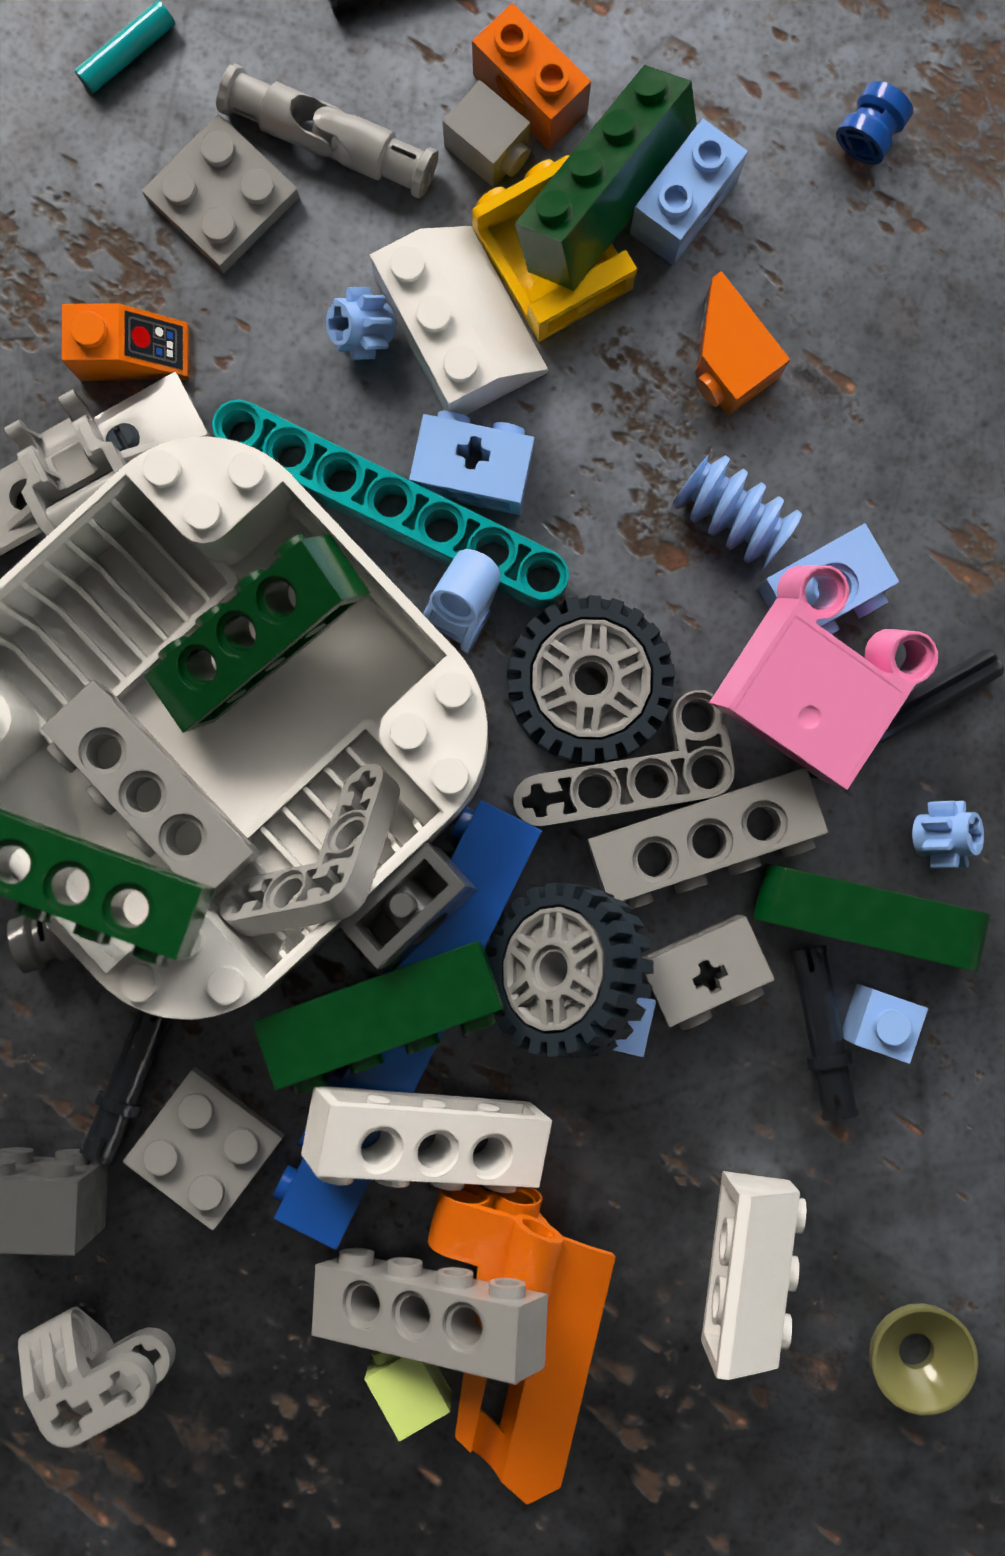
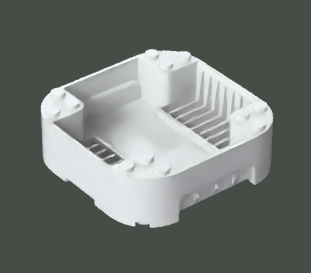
(369, 690)

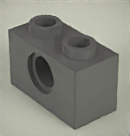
(408, 907)

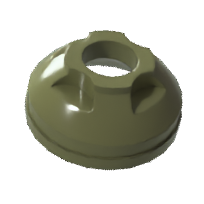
(938, 1380)

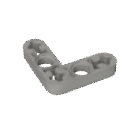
(339, 878)

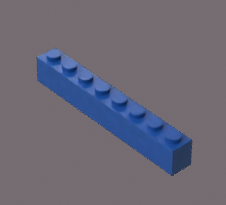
(492, 857)

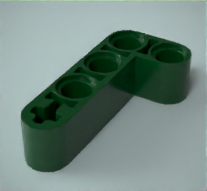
(872, 917)

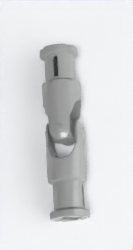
(334, 135)

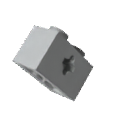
(723, 945)

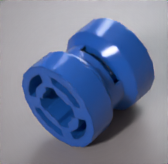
(879, 115)

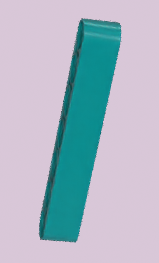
(374, 483)

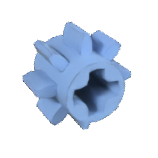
(360, 323)
(948, 834)

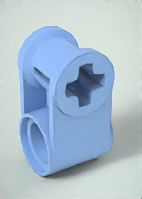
(463, 598)

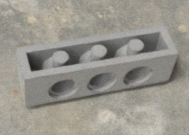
(99, 716)
(786, 798)
(398, 1323)

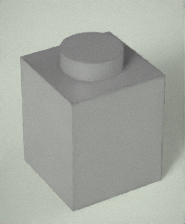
(487, 134)

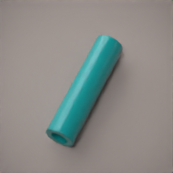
(125, 46)

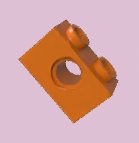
(531, 75)

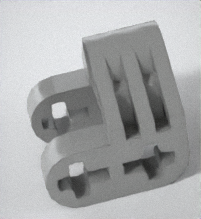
(80, 1365)

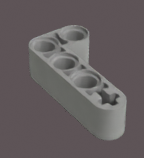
(620, 775)

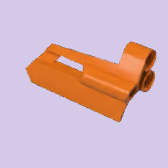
(539, 1417)

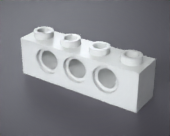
(346, 1116)

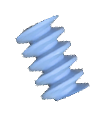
(737, 509)

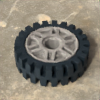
(597, 636)
(575, 1009)

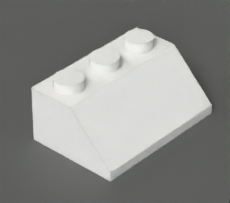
(456, 317)
(751, 1274)

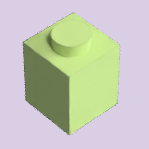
(407, 1392)

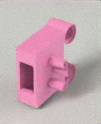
(812, 690)

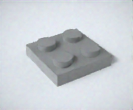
(221, 193)
(203, 1148)

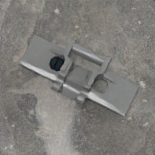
(83, 450)

